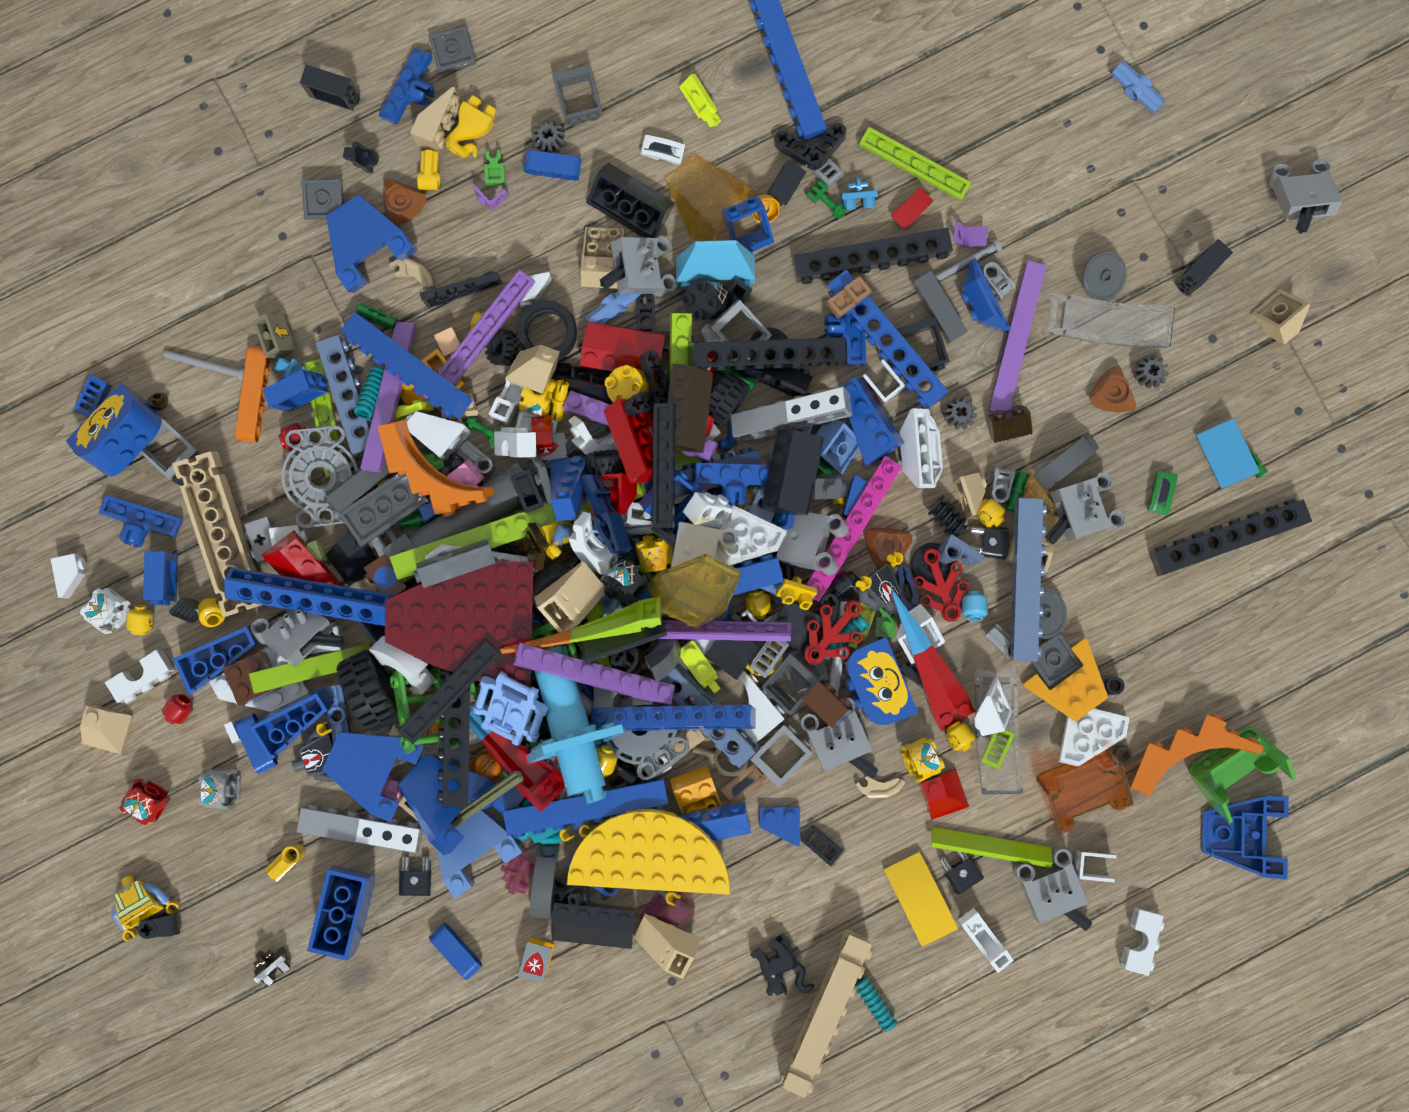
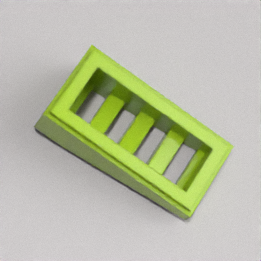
(1005, 734)

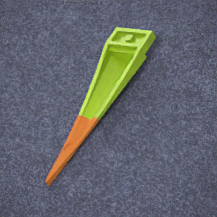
(624, 621)

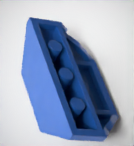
(981, 299)

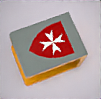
(536, 960)

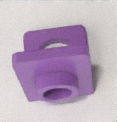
(494, 202)
(970, 235)

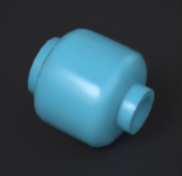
(974, 606)

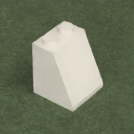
(437, 433)

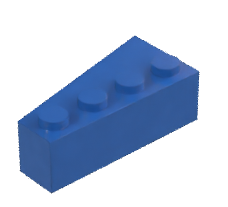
(566, 487)

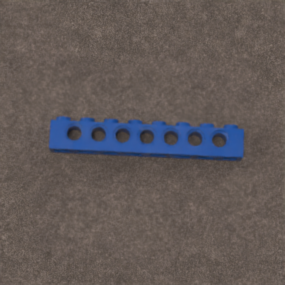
(925, 398)
(306, 595)
(677, 717)

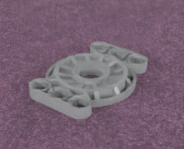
(310, 457)
(648, 746)

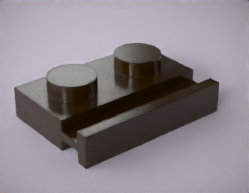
(534, 546)

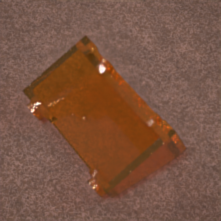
(1080, 789)

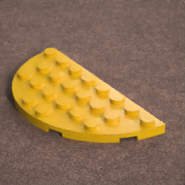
(649, 853)

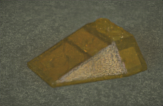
(701, 195)
(696, 589)

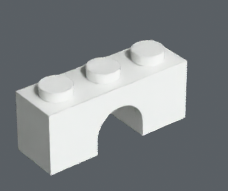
(507, 403)
(515, 442)
(155, 667)
(1141, 958)

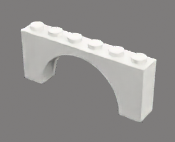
(766, 714)

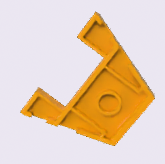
(1078, 692)

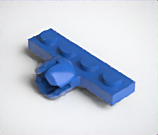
(409, 87)
(854, 338)
(732, 478)
(139, 520)

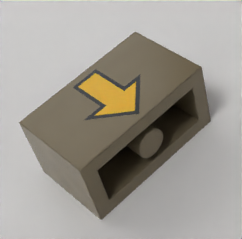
(274, 335)

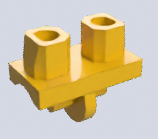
(795, 591)

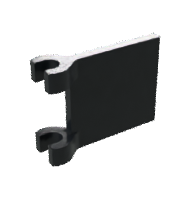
(799, 617)
(733, 654)

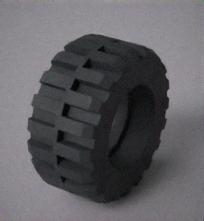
(367, 690)

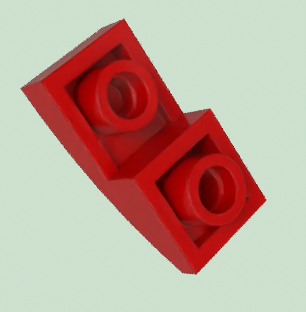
(912, 208)
(543, 430)

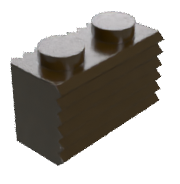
(1010, 423)

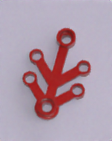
(942, 588)
(831, 635)

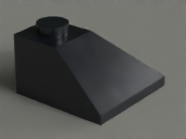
(350, 558)

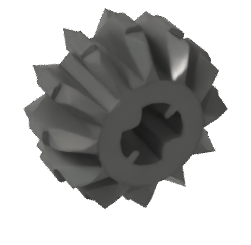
(546, 130)
(1149, 364)
(953, 409)

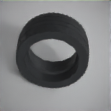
(548, 307)

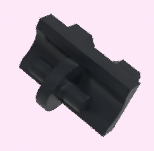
(361, 156)
(573, 893)

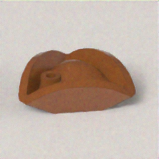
(401, 201)
(1113, 392)
(886, 541)

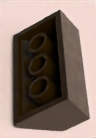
(691, 393)

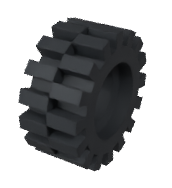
(508, 354)
(603, 462)

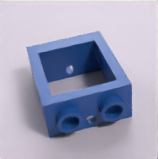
(762, 236)
(295, 390)
(647, 501)
(160, 577)

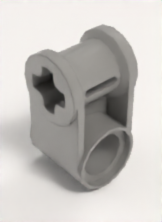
(998, 281)
(1002, 481)

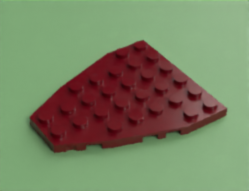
(457, 615)

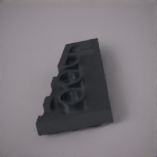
(460, 289)

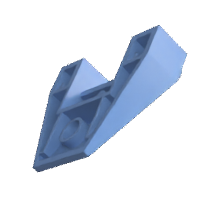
(480, 835)

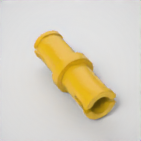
(559, 400)

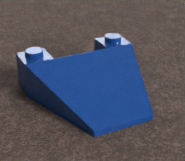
(359, 232)
(362, 766)
(421, 791)
(1245, 838)

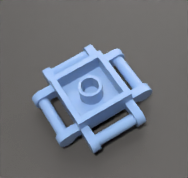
(510, 708)

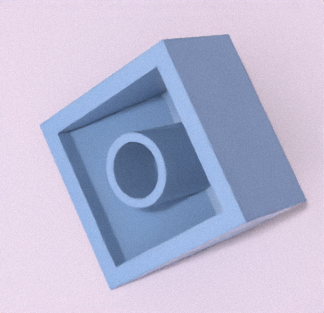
(838, 445)

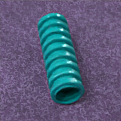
(369, 394)
(857, 624)
(875, 1004)

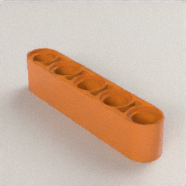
(252, 396)

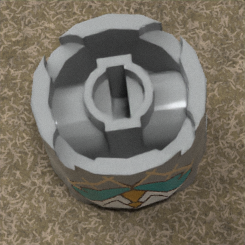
(219, 788)

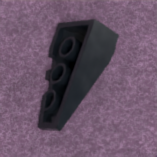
(584, 380)
(786, 380)

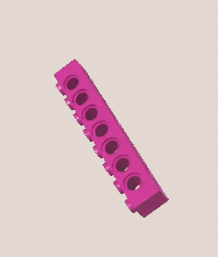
(857, 520)

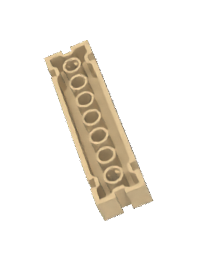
(215, 523)
(826, 1012)

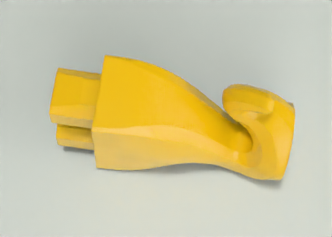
(471, 125)

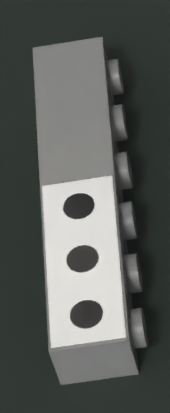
(791, 414)
(360, 829)

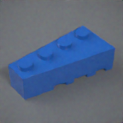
(870, 423)
(207, 661)
(286, 723)

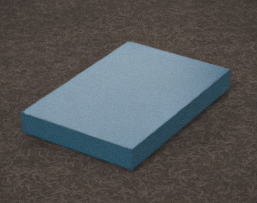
(1228, 453)

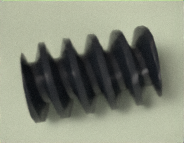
(947, 516)

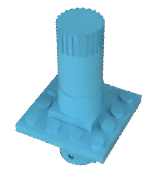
(572, 736)

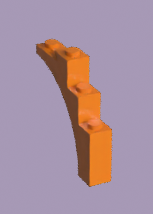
(405, 458)
(1210, 736)

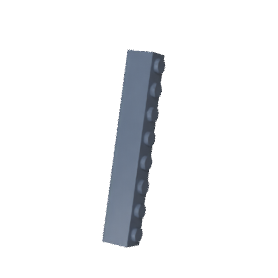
(1027, 579)

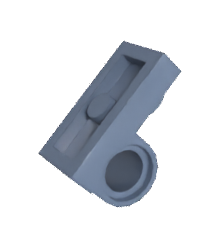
(959, 550)

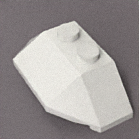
(921, 449)

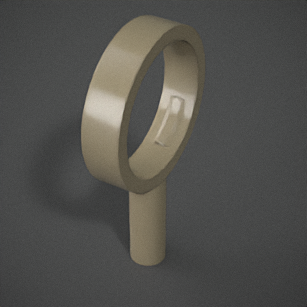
(714, 755)

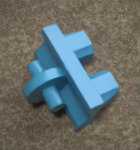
(867, 195)
(287, 367)

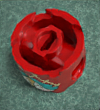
(144, 801)

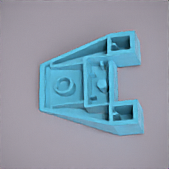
(715, 262)

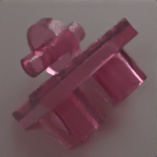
(514, 873)

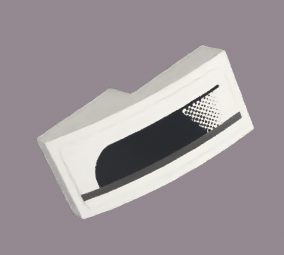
(663, 149)

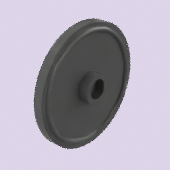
(1104, 276)
(1054, 614)

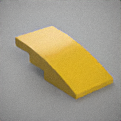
(920, 899)

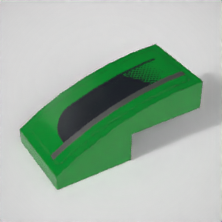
(1163, 492)

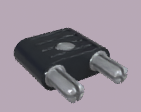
(993, 541)
(963, 874)
(415, 881)

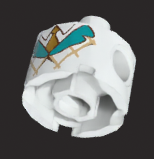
(106, 610)

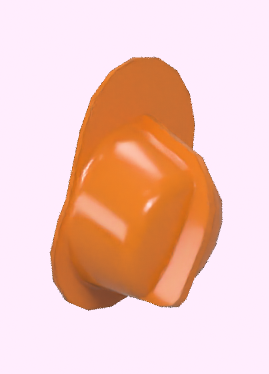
(485, 765)

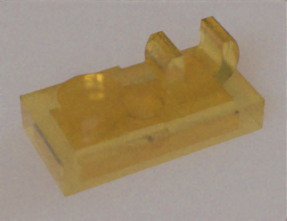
(1035, 490)

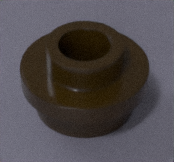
(158, 401)
(1127, 753)

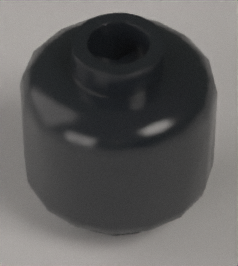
(843, 585)

